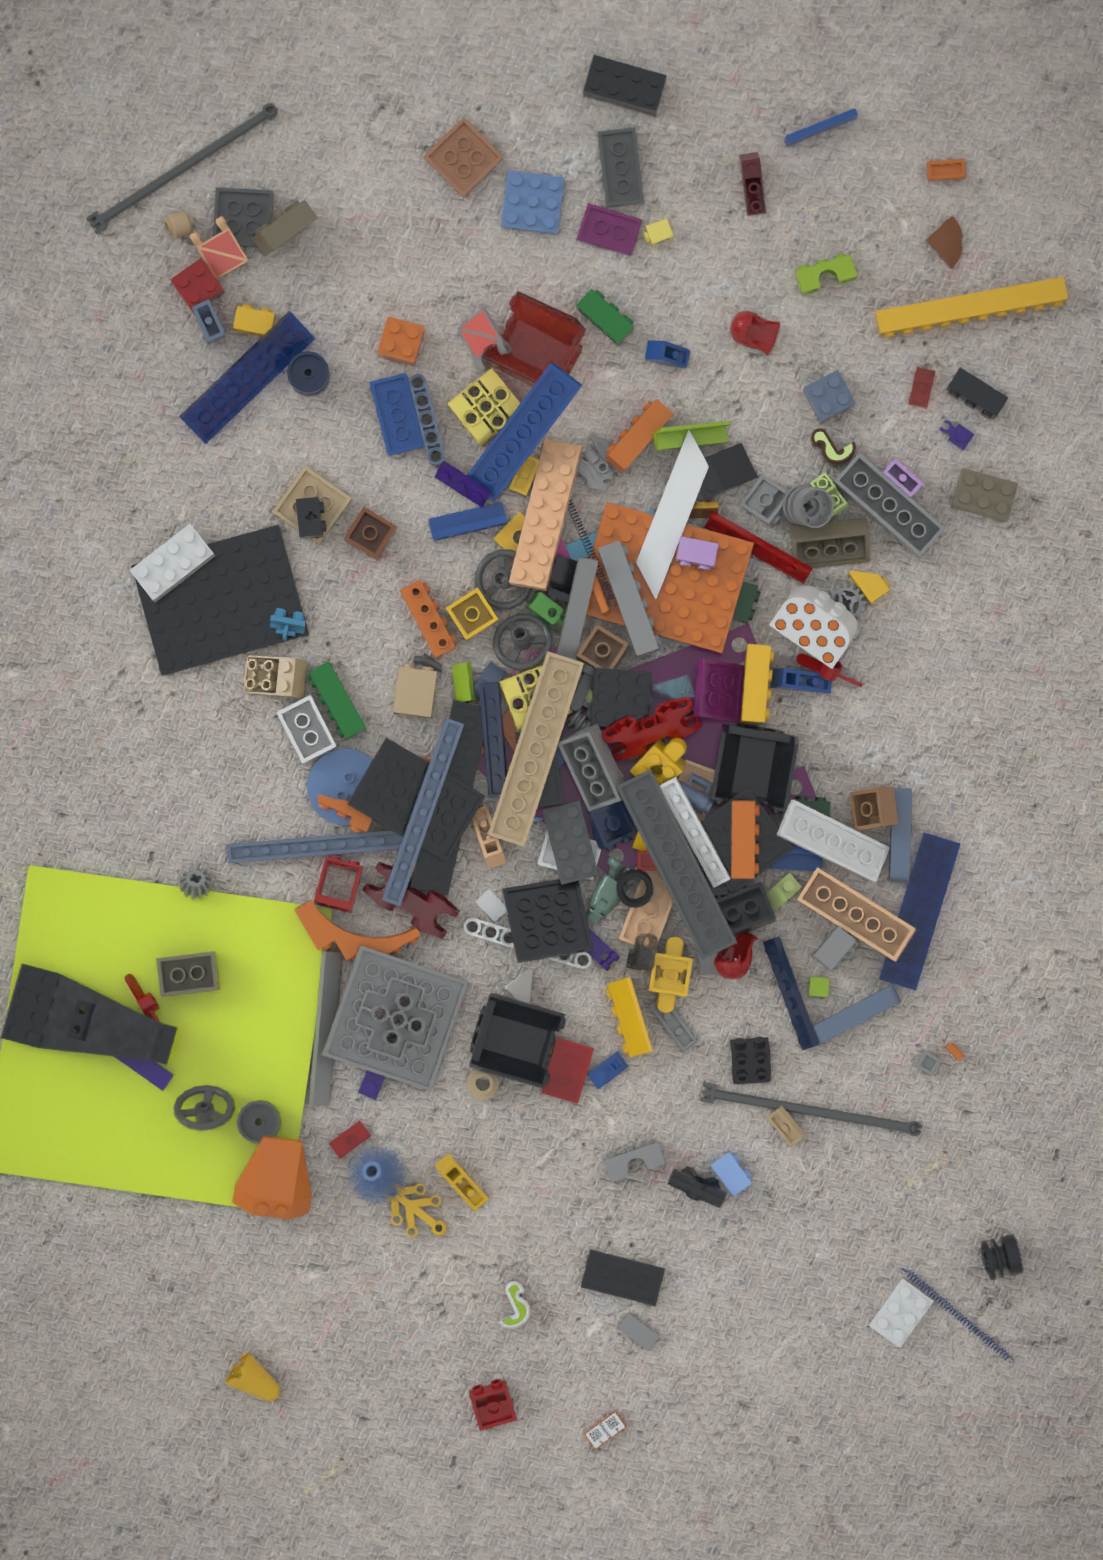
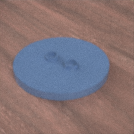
(336, 777)

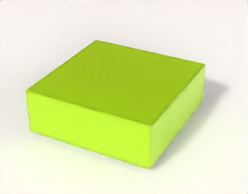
(818, 986)

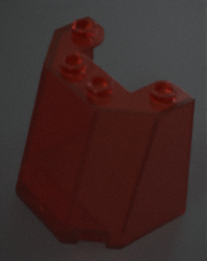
(537, 338)

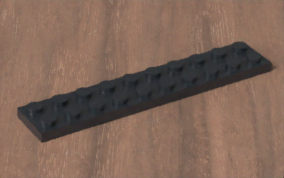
(431, 871)

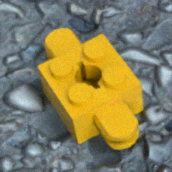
(663, 760)
(670, 974)

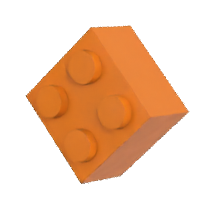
(401, 341)

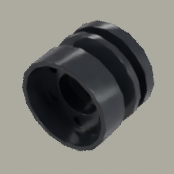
(1001, 1257)

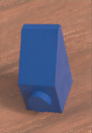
(667, 354)

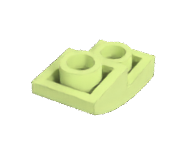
(826, 483)

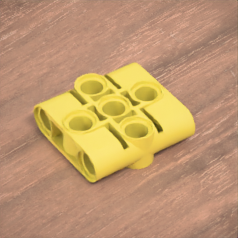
(462, 408)
(511, 691)

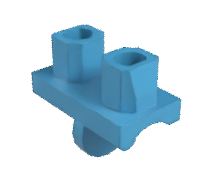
(287, 626)

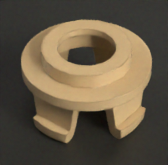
(474, 1091)

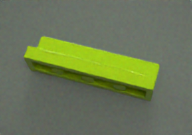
(704, 434)

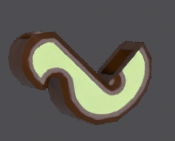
(829, 451)

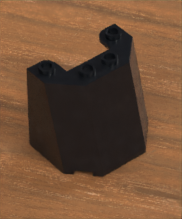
(757, 760)
(515, 1040)

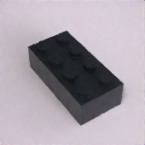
(624, 85)
(747, 909)

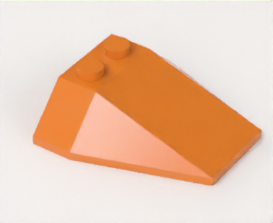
(275, 1180)

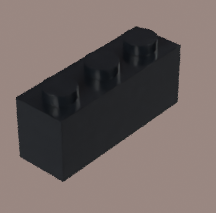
(976, 394)

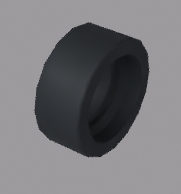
(638, 902)

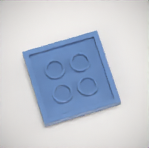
(532, 202)

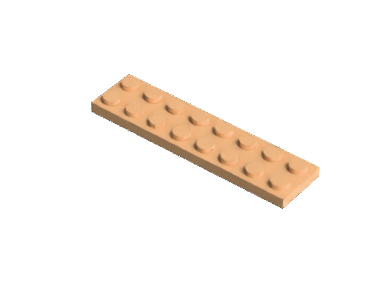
(545, 515)

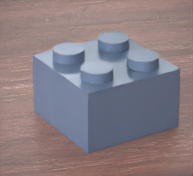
(829, 396)

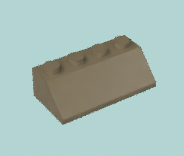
(831, 544)

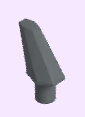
(427, 661)

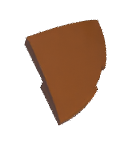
(947, 241)

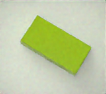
(463, 682)

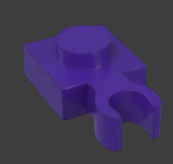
(959, 436)

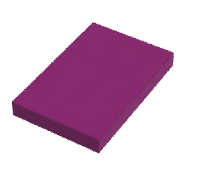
(609, 229)

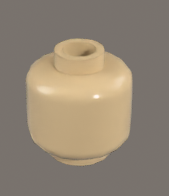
(178, 224)

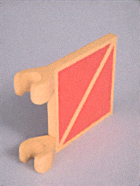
(221, 251)

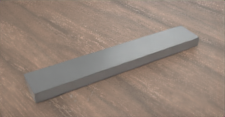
(577, 607)

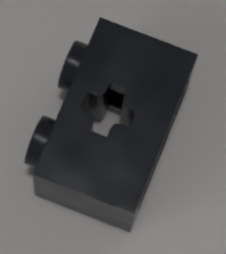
(304, 508)

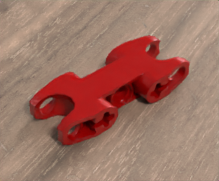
(636, 735)

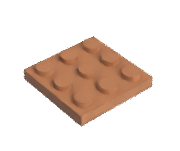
(463, 157)

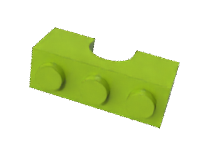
(841, 267)

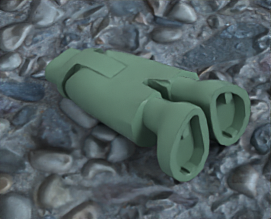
(605, 894)

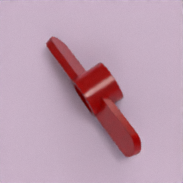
(825, 671)
(146, 1002)

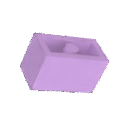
(903, 478)
(697, 553)

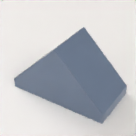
(491, 674)

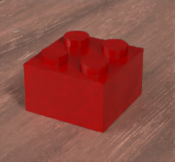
(197, 284)

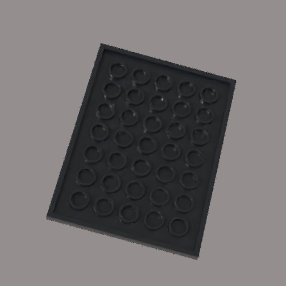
(224, 603)

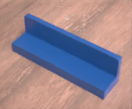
(468, 521)
(798, 860)

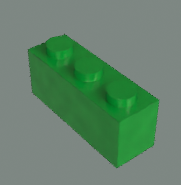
(605, 316)

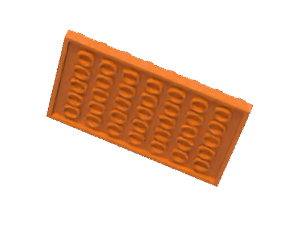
(692, 602)

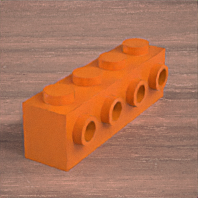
(638, 435)
(428, 620)
(744, 839)

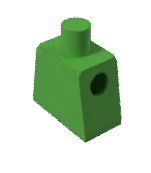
(540, 604)

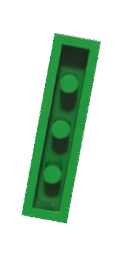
(337, 700)

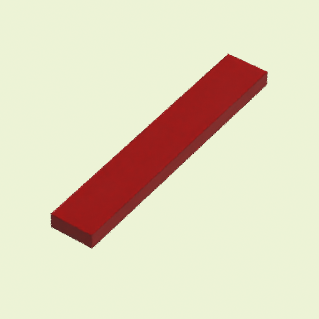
(761, 548)

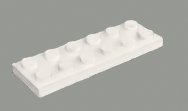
(833, 841)

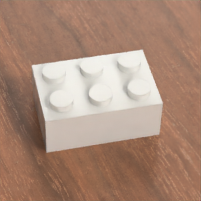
(307, 729)

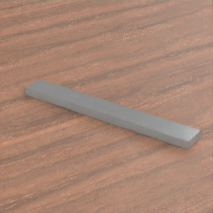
(325, 1016)

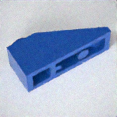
(799, 681)

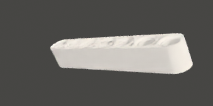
(499, 939)

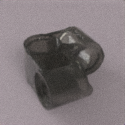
(642, 956)

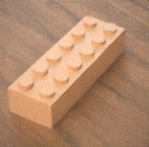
(856, 914)

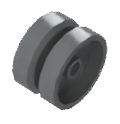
(266, 1112)

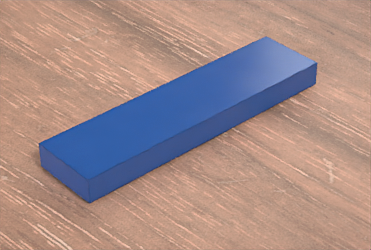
(820, 127)

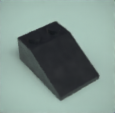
(727, 471)

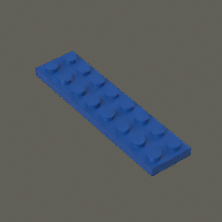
(524, 429)

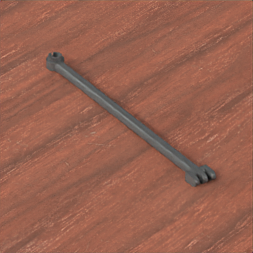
(179, 169)
(808, 1110)

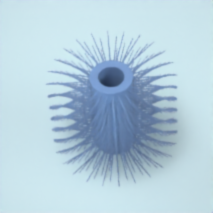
(377, 1172)

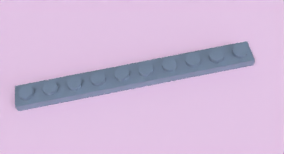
(422, 812)
(313, 846)

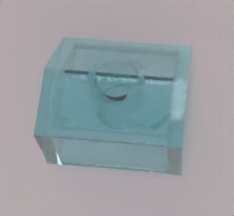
(674, 689)

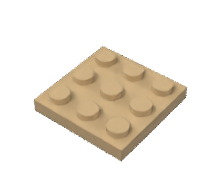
(309, 485)

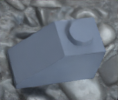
(208, 322)

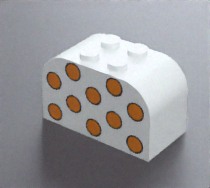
(816, 624)

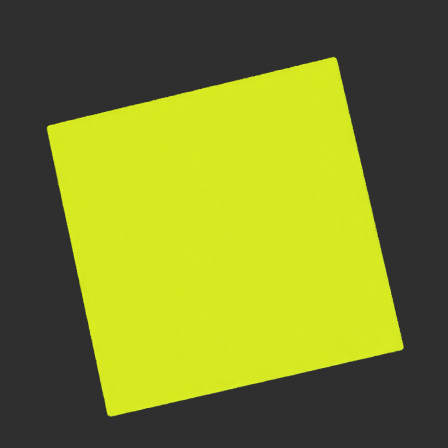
(96, 1117)

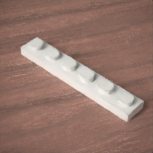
(695, 832)

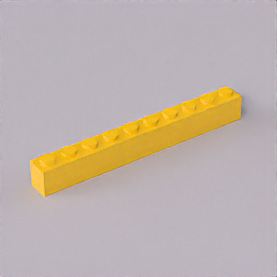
(971, 306)

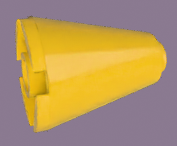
(253, 1379)

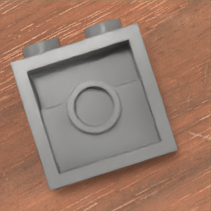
(765, 501)

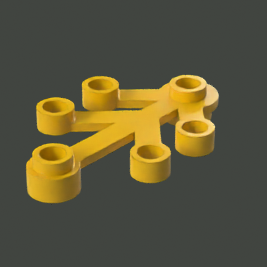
(412, 1208)

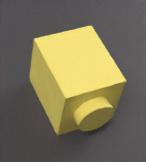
(658, 233)

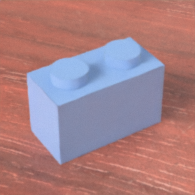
(731, 1173)

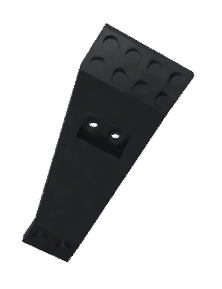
(47, 1009)

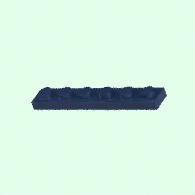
(493, 737)
(790, 993)

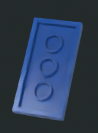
(397, 414)

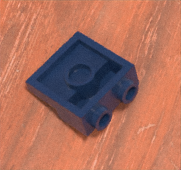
(612, 825)

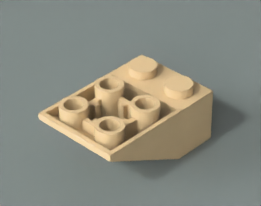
(275, 676)

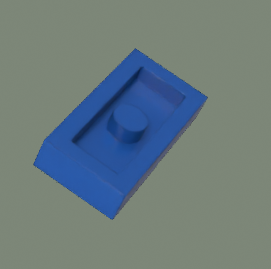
(607, 1070)

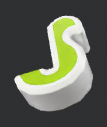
(519, 1304)

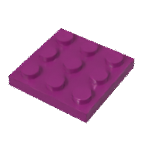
(719, 690)

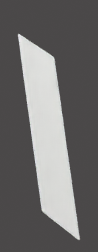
(672, 514)

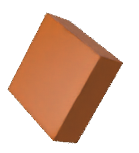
(954, 1051)

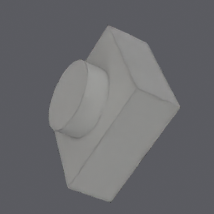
(928, 1063)

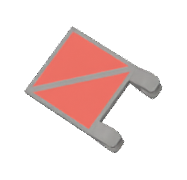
(481, 332)

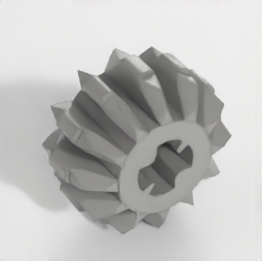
(195, 883)

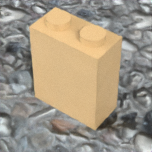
(415, 691)

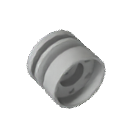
(808, 506)

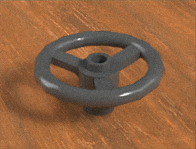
(496, 579)
(522, 641)
(204, 1111)

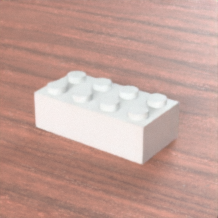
(172, 563)

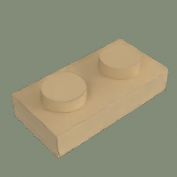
(786, 1126)

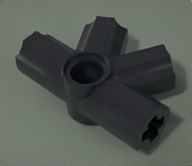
(697, 1187)

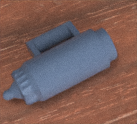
(697, 798)

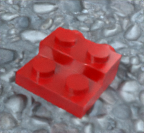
(492, 1404)

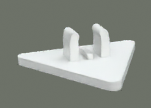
(521, 987)

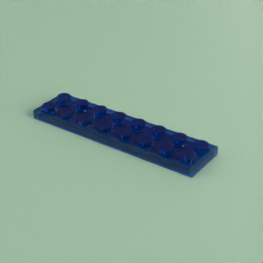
(247, 377)
(922, 907)

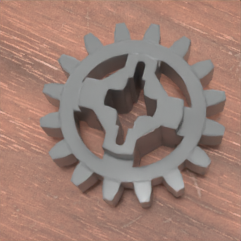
(840, 592)

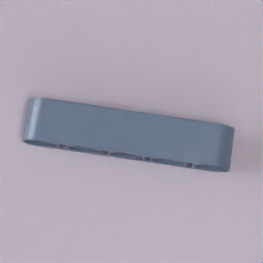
(423, 411)
(901, 837)
(856, 1014)

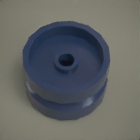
(304, 363)

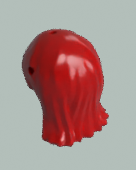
(754, 332)
(736, 959)

